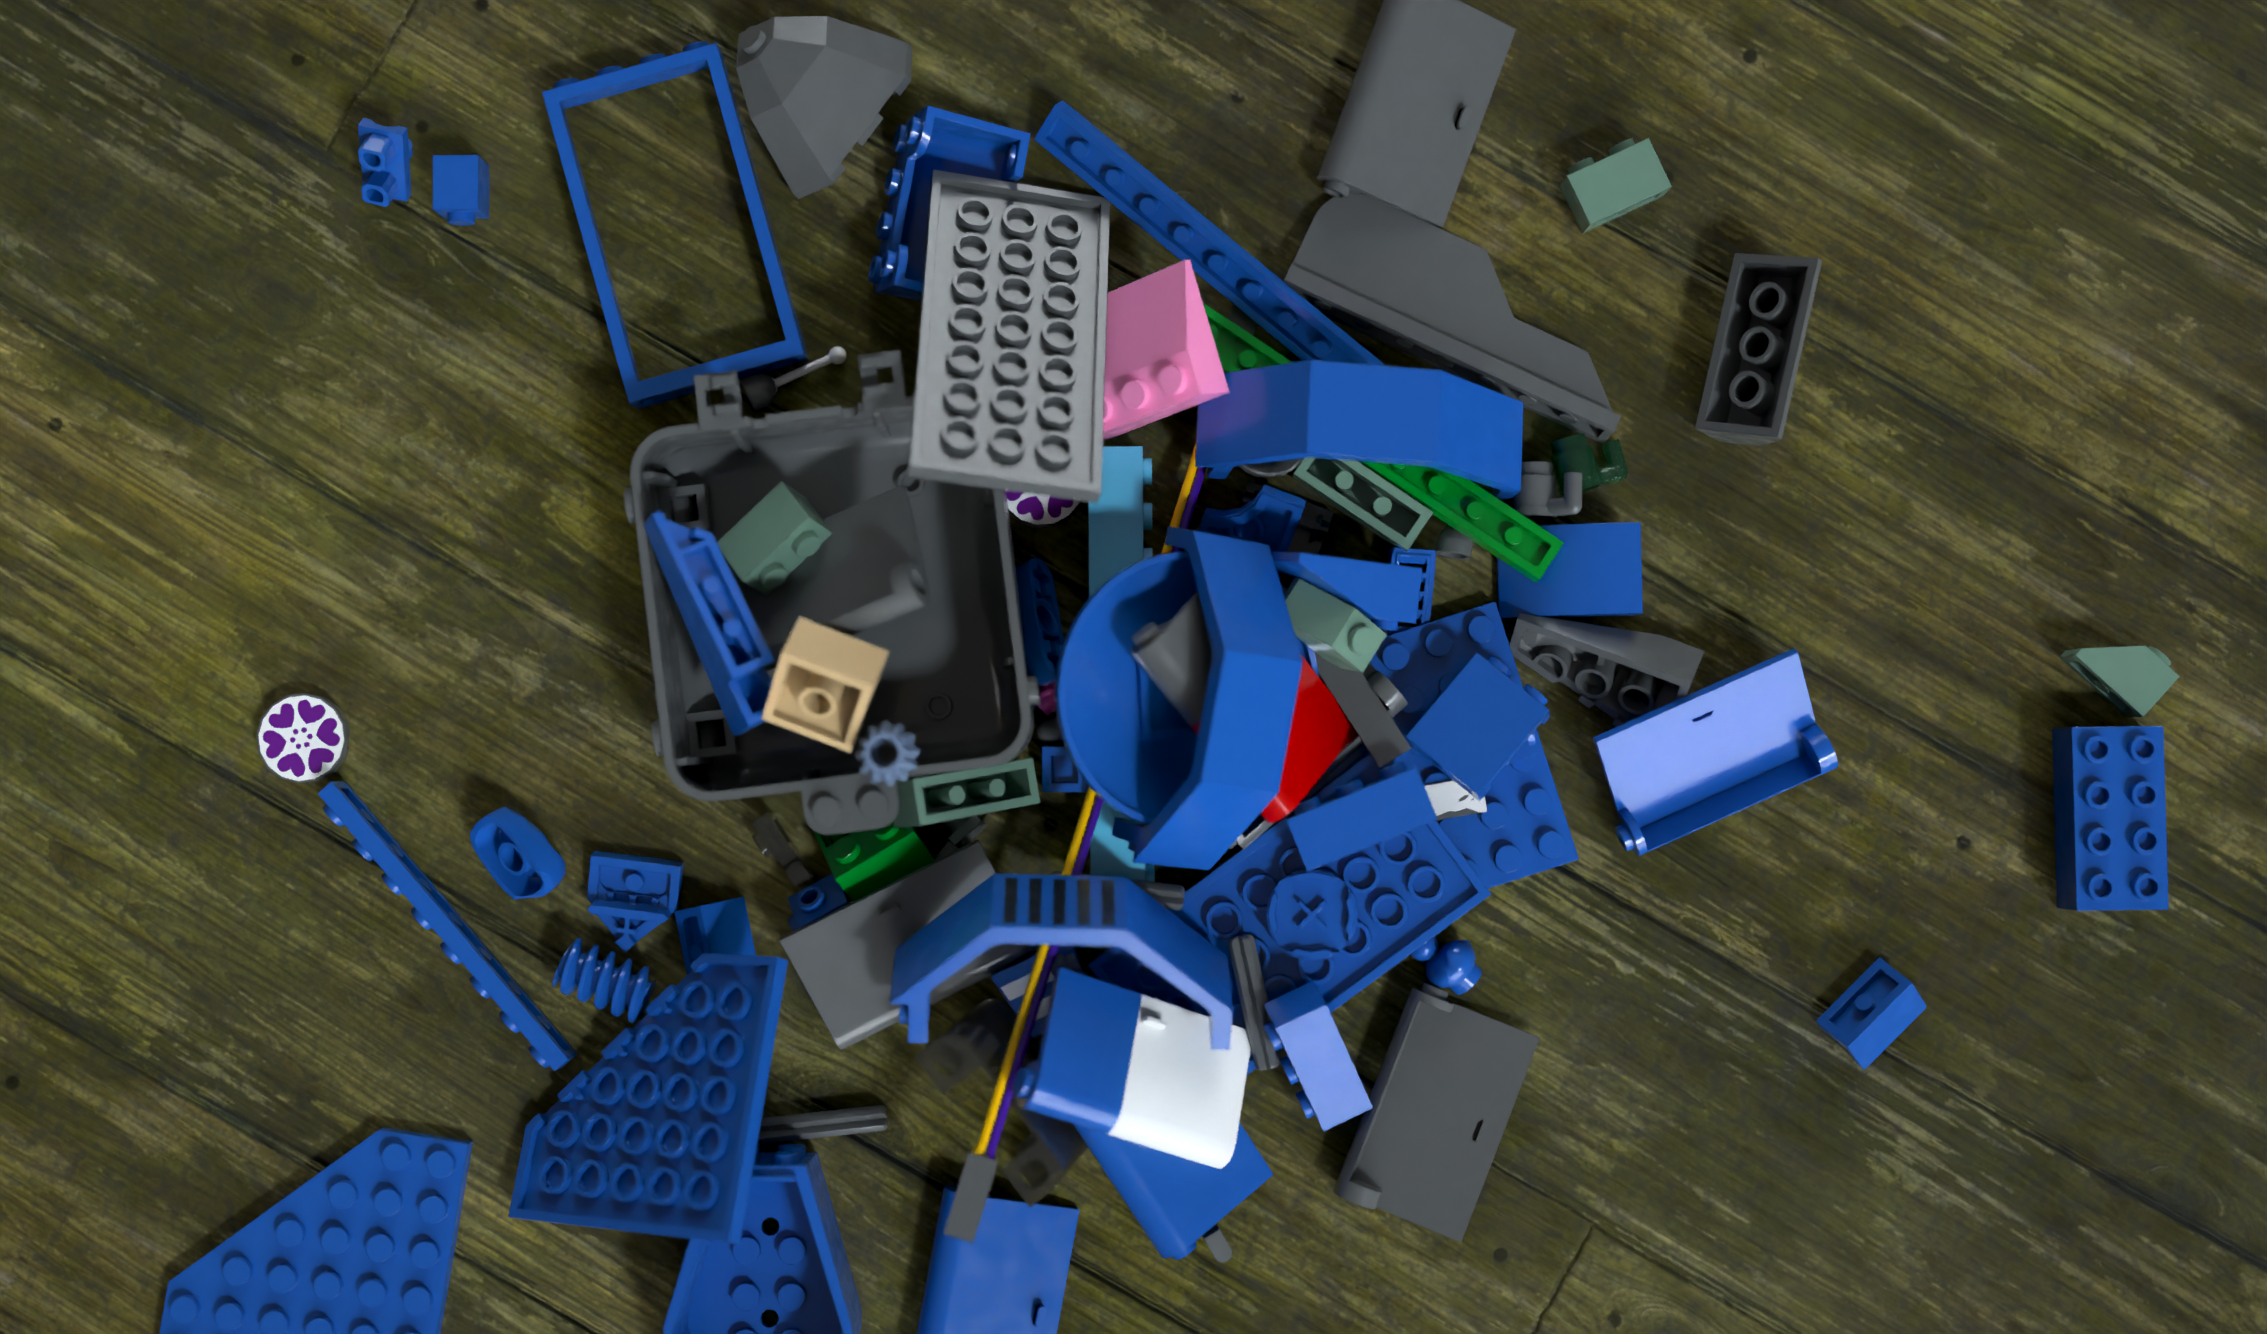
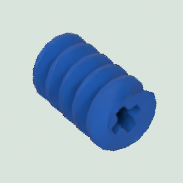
(604, 981)

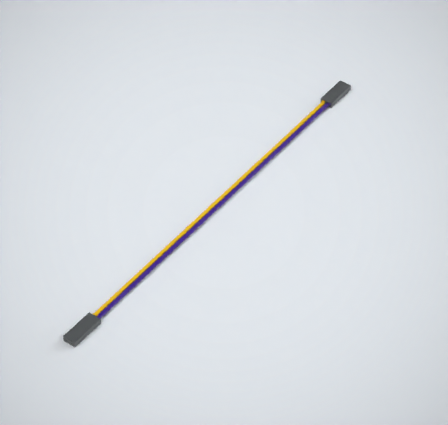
(980, 1170)

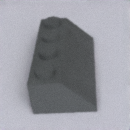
(1758, 348)

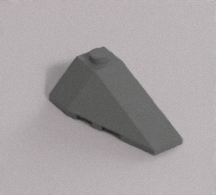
(1607, 666)

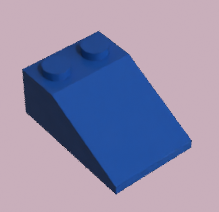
(1375, 589)

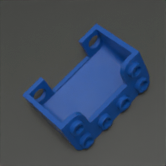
(942, 143)

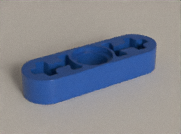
(1039, 619)

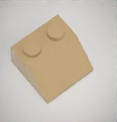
(824, 684)

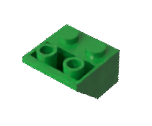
(874, 857)

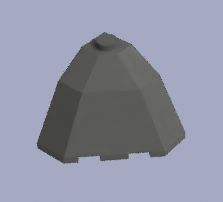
(817, 91)

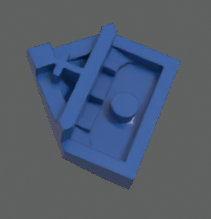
(633, 893)

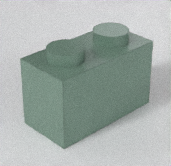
(1614, 184)
(774, 538)

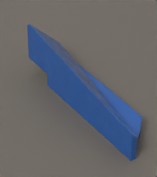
(716, 619)

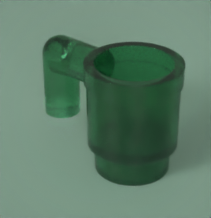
(1575, 455)

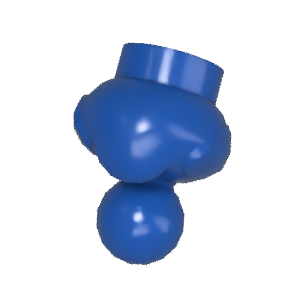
(1450, 964)

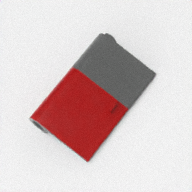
(1179, 663)

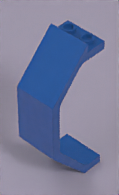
(1365, 417)
(1244, 707)

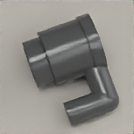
(1538, 492)

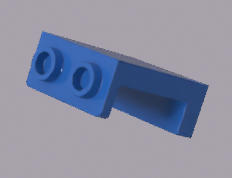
(1478, 724)

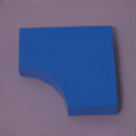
(1265, 519)

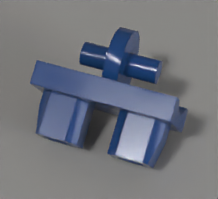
(384, 162)

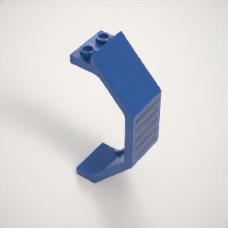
(1060, 913)

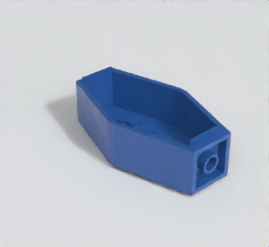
(794, 1272)

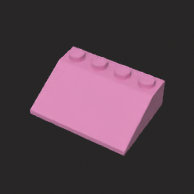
(1158, 351)

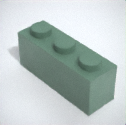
(1365, 498)
(966, 793)

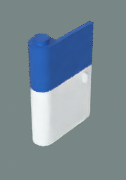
(1136, 1071)

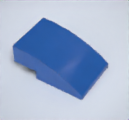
(1590, 576)

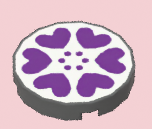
(303, 738)

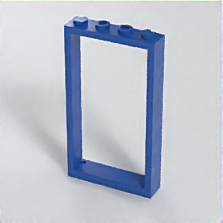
(617, 80)

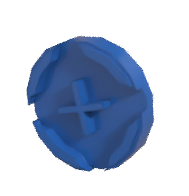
(1312, 914)

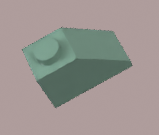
(1332, 627)
(2125, 676)

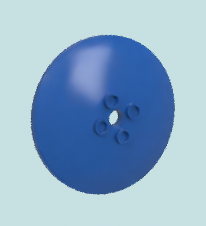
(1109, 710)

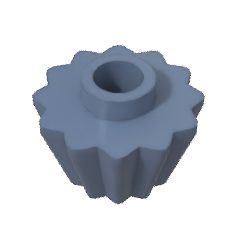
(869, 753)

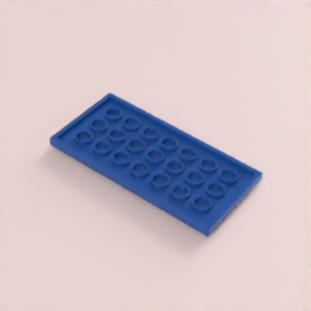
(1402, 893)

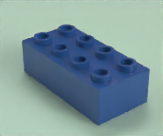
(2110, 818)

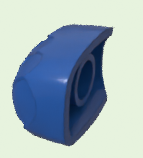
(517, 854)

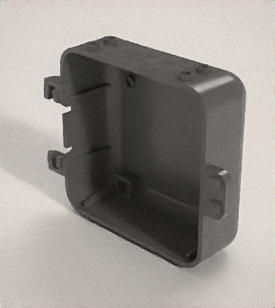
(951, 666)

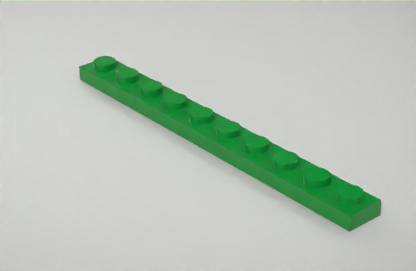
(1448, 496)

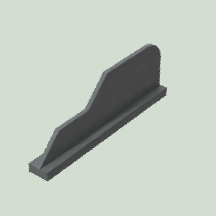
(1443, 306)

